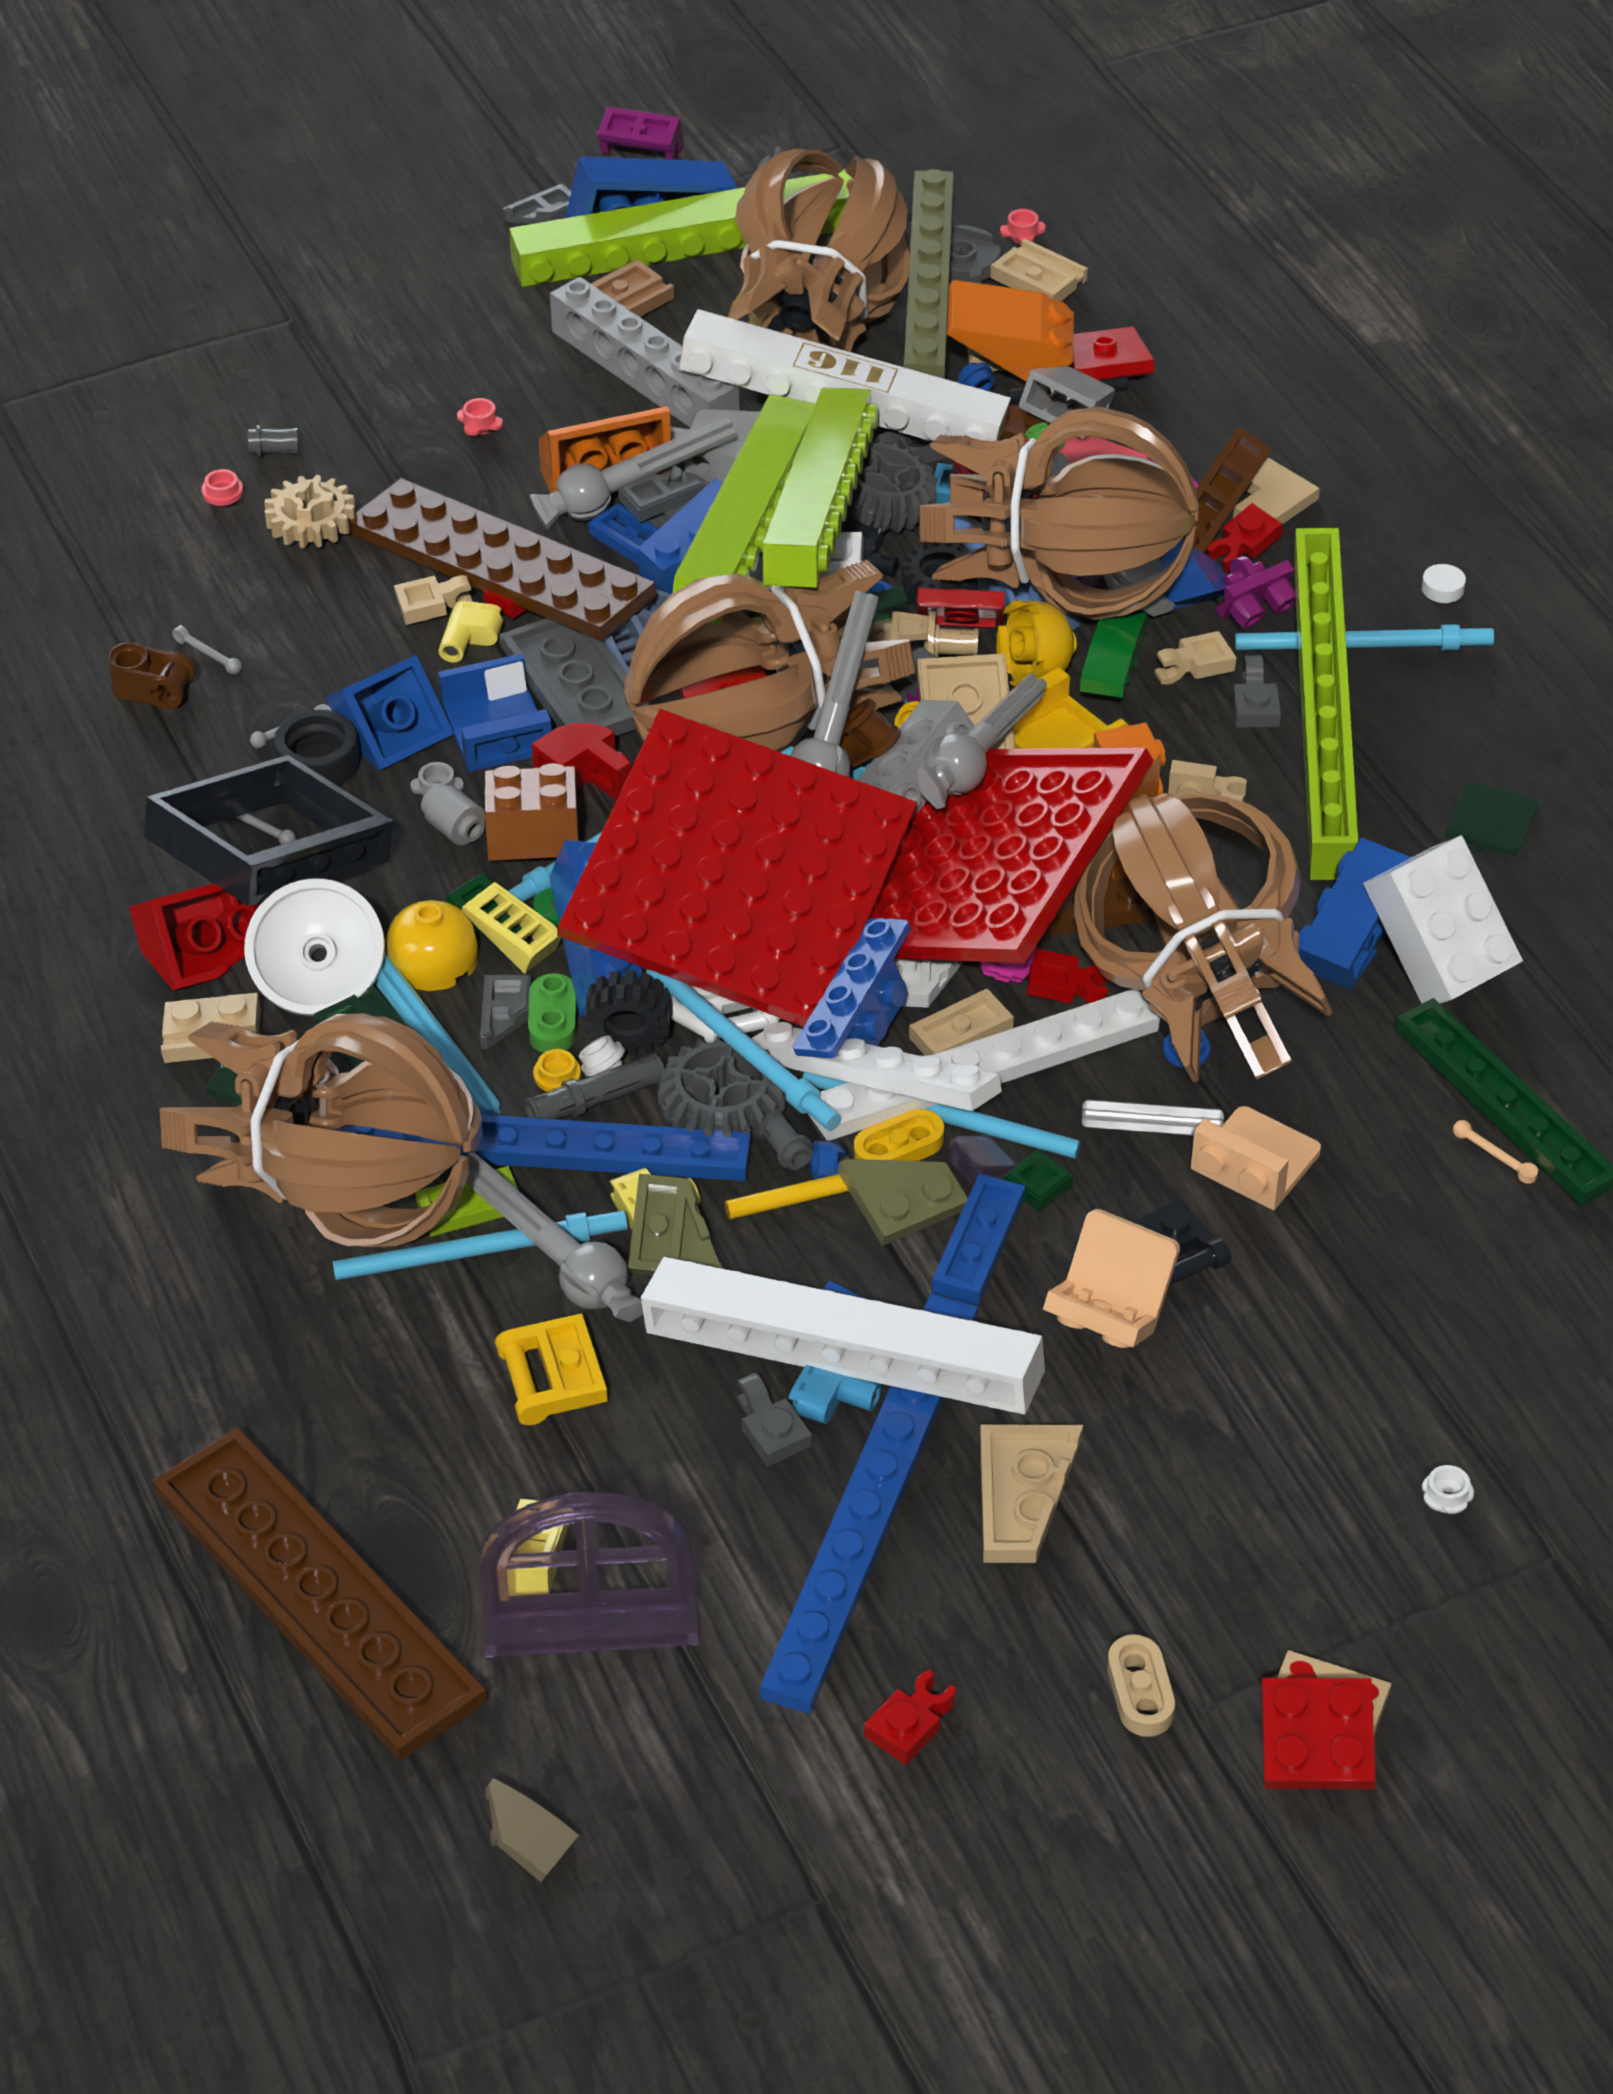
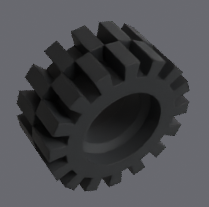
(922, 564)
(628, 994)

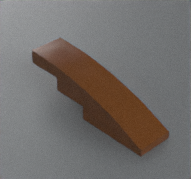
(1226, 483)

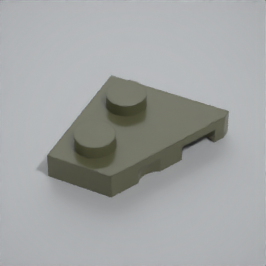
(902, 1194)
(667, 1226)

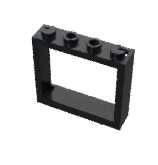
(352, 840)

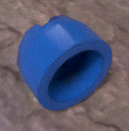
(825, 1158)

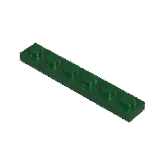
(1507, 1101)

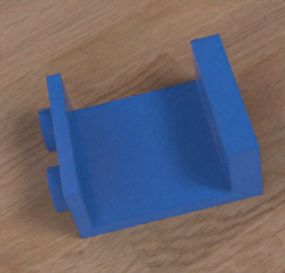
(485, 729)

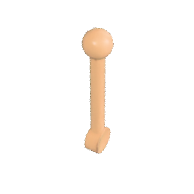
(1526, 1172)

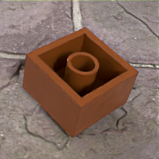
(530, 811)

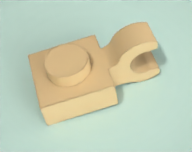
(428, 599)
(1200, 654)
(1197, 778)

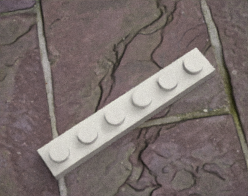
(887, 1069)

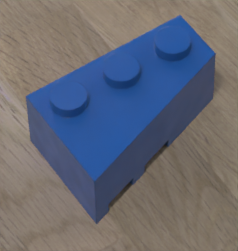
(666, 548)
(1347, 924)

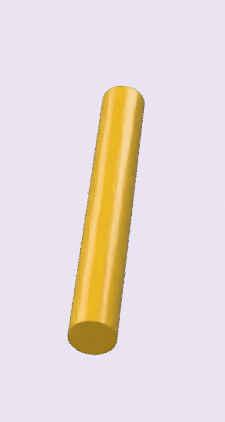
(785, 1196)

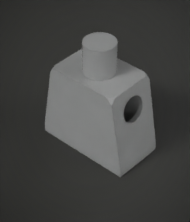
(1069, 391)
(717, 460)

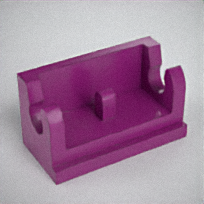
(640, 131)

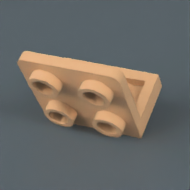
(1253, 1155)
(1115, 1280)

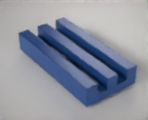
(617, 536)

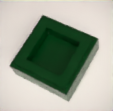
(1042, 1179)

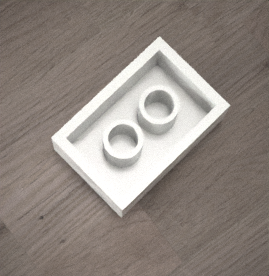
(1443, 921)

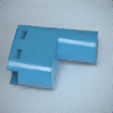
(820, 1391)

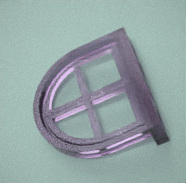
(589, 1617)

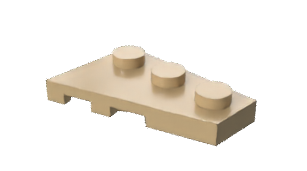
(1022, 1485)

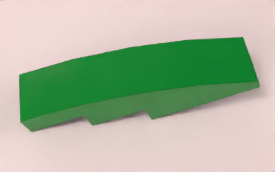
(1113, 654)

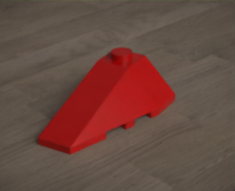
(192, 934)

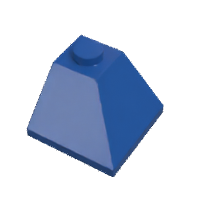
(393, 713)

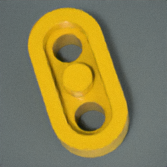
(897, 1137)

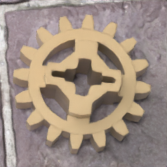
(309, 511)

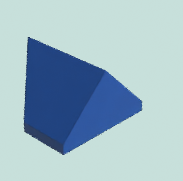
(1199, 580)

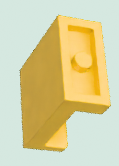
(1058, 719)

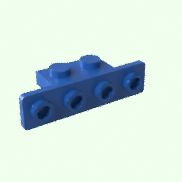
(861, 994)

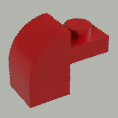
(590, 751)

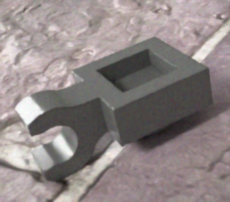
(1254, 701)
(770, 1428)

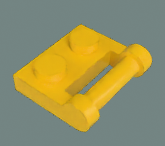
(567, 1361)

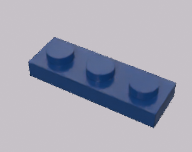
(978, 1239)

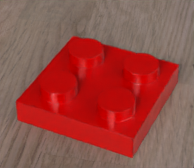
(1318, 1733)

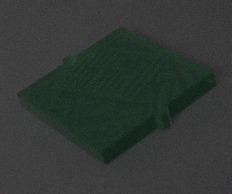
(1492, 818)

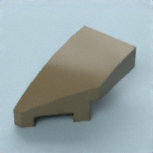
(526, 1830)

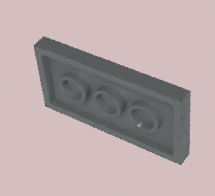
(572, 675)

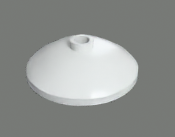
(298, 922)

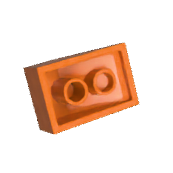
(1011, 326)

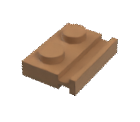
(636, 288)

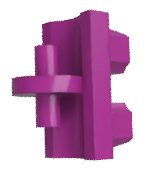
(1253, 584)

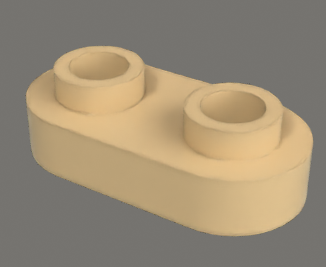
(1143, 1689)

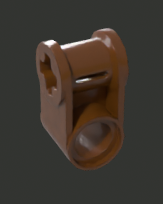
(145, 674)
(867, 734)

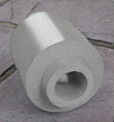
(453, 814)

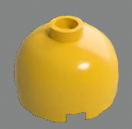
(1035, 639)
(432, 944)

